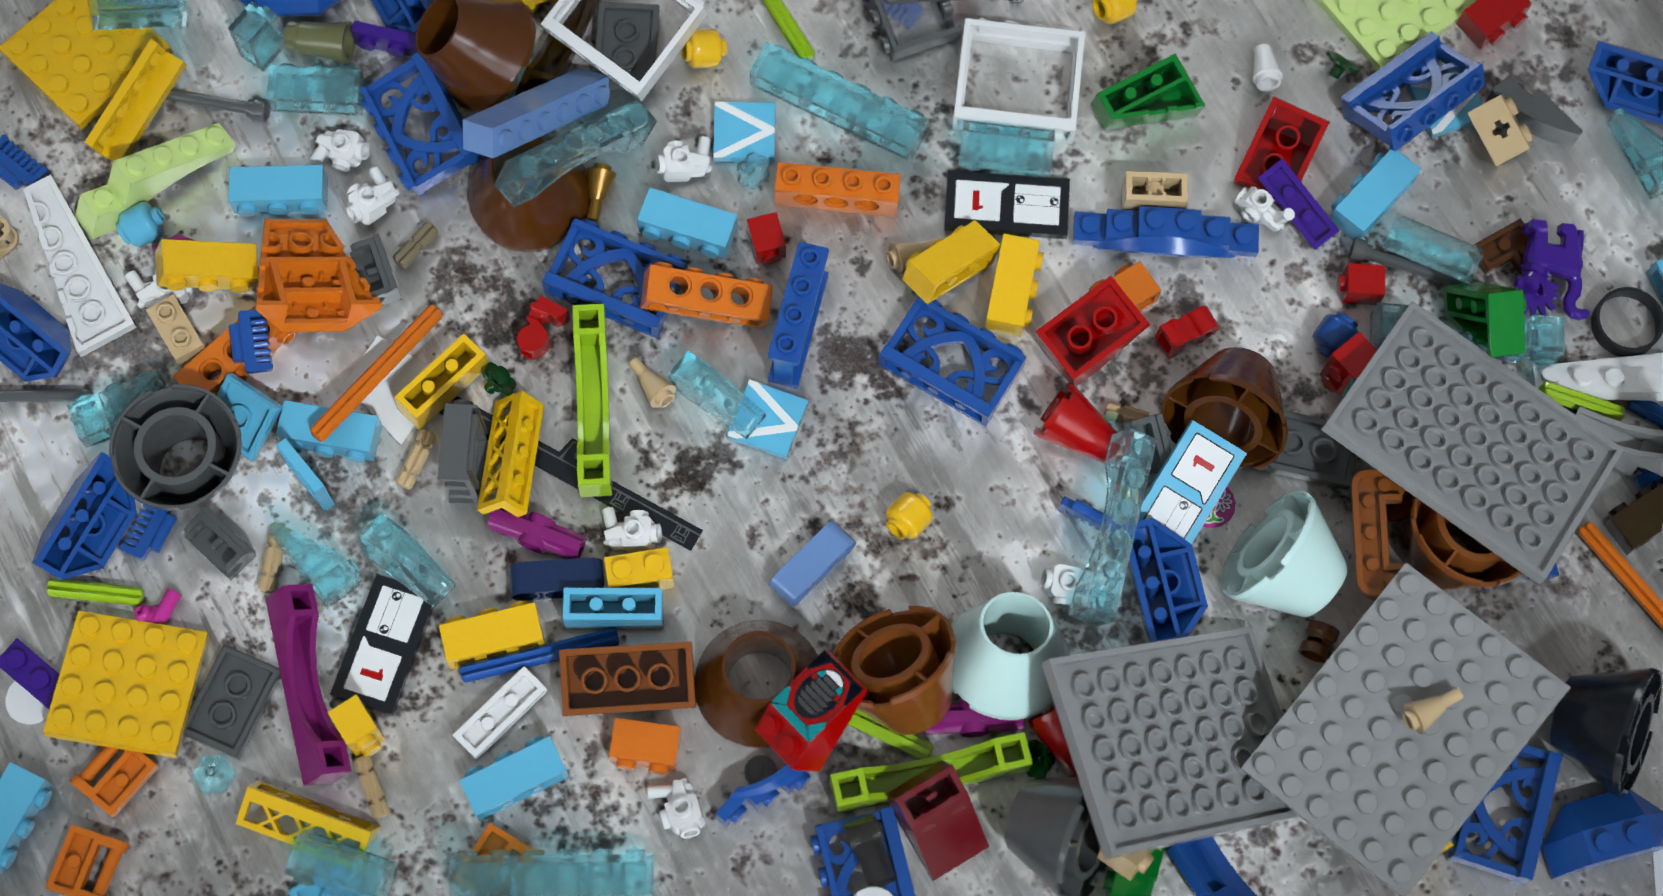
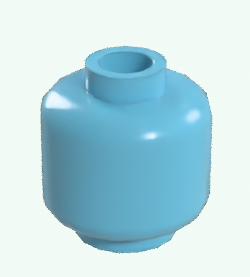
(141, 224)

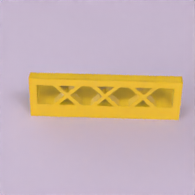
(135, 102)
(516, 452)
(302, 810)

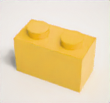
(640, 570)
(357, 727)

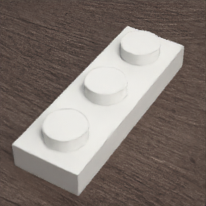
(500, 713)

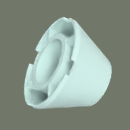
(1286, 559)
(1000, 681)

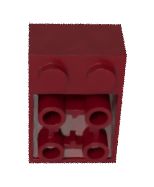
(939, 818)

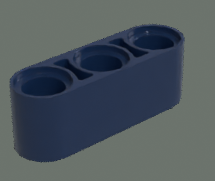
(549, 577)

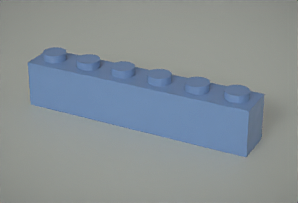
(535, 112)

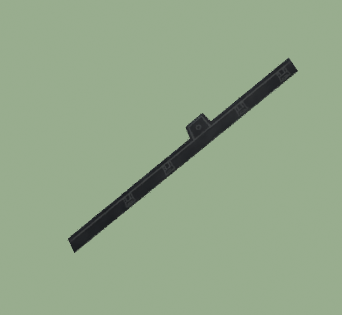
(564, 467)

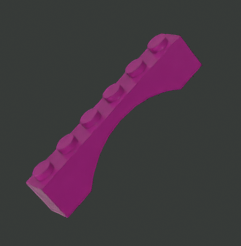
(318, 744)

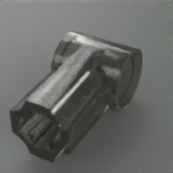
(866, 840)

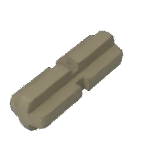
(419, 241)

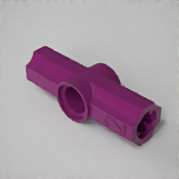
(538, 533)
(969, 723)

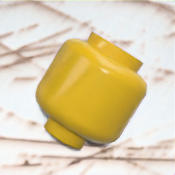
(1114, 10)
(704, 49)
(909, 515)

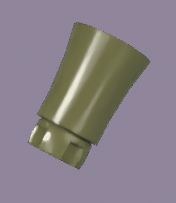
(321, 40)

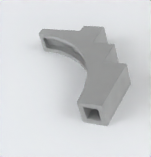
(1641, 445)

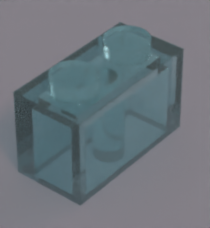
(257, 35)

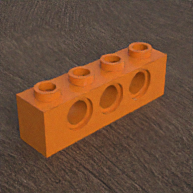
(837, 189)
(660, 298)
(219, 356)

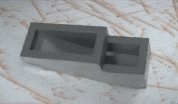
(1539, 113)

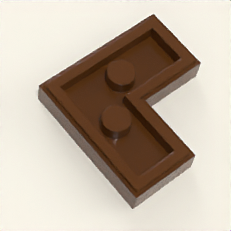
(1503, 246)

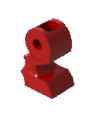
(1191, 327)
(533, 338)

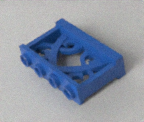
(1412, 116)
(394, 135)
(620, 249)
(798, 315)
(967, 400)
(893, 846)
(1527, 849)

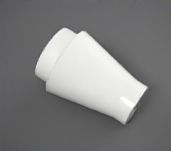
(1265, 69)

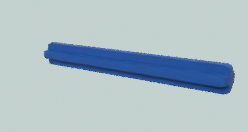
(535, 655)

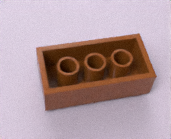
(627, 678)

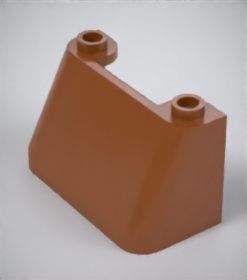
(1375, 503)

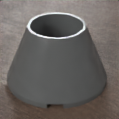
(158, 423)
(1055, 835)

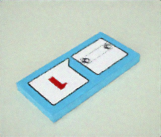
(1191, 481)

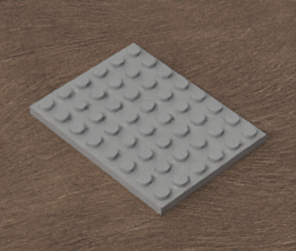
(1474, 442)
(1165, 738)
(1357, 767)

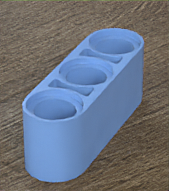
(812, 563)

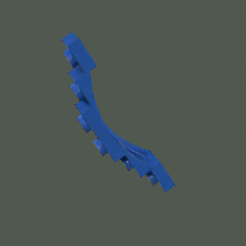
(1166, 233)
(761, 793)
(1208, 869)

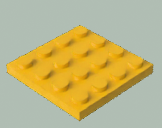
(72, 62)
(126, 684)

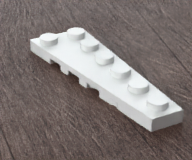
(83, 287)
(1609, 378)

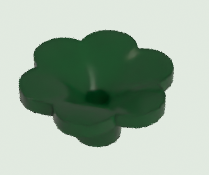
(1340, 65)
(498, 380)
(1041, 759)

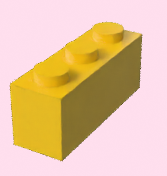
(950, 261)
(206, 265)
(1014, 285)
(441, 381)
(491, 633)

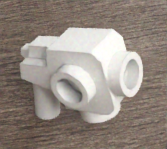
(342, 147)
(680, 164)
(368, 202)
(1258, 208)
(151, 294)
(634, 534)
(1061, 583)
(683, 808)

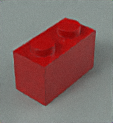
(1489, 19)

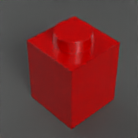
(766, 238)
(1362, 284)

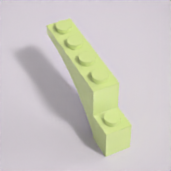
(148, 173)

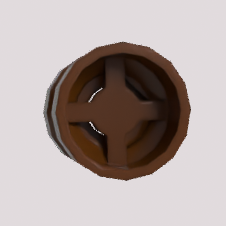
(1318, 641)

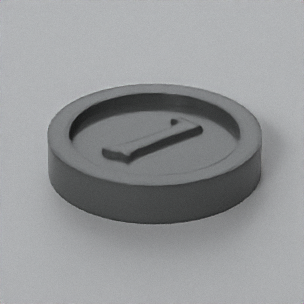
(759, 768)

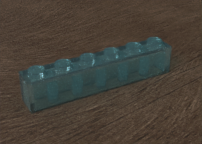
(839, 101)
(552, 874)

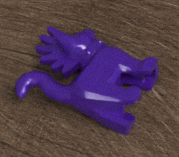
(1552, 260)

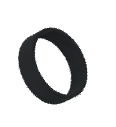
(1636, 294)

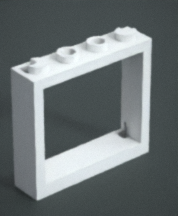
(563, 8)
(1034, 36)

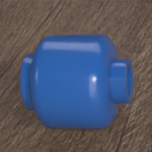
(1333, 333)

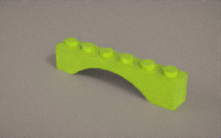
(593, 410)
(973, 764)

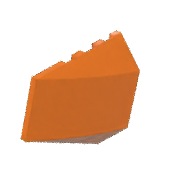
(309, 279)

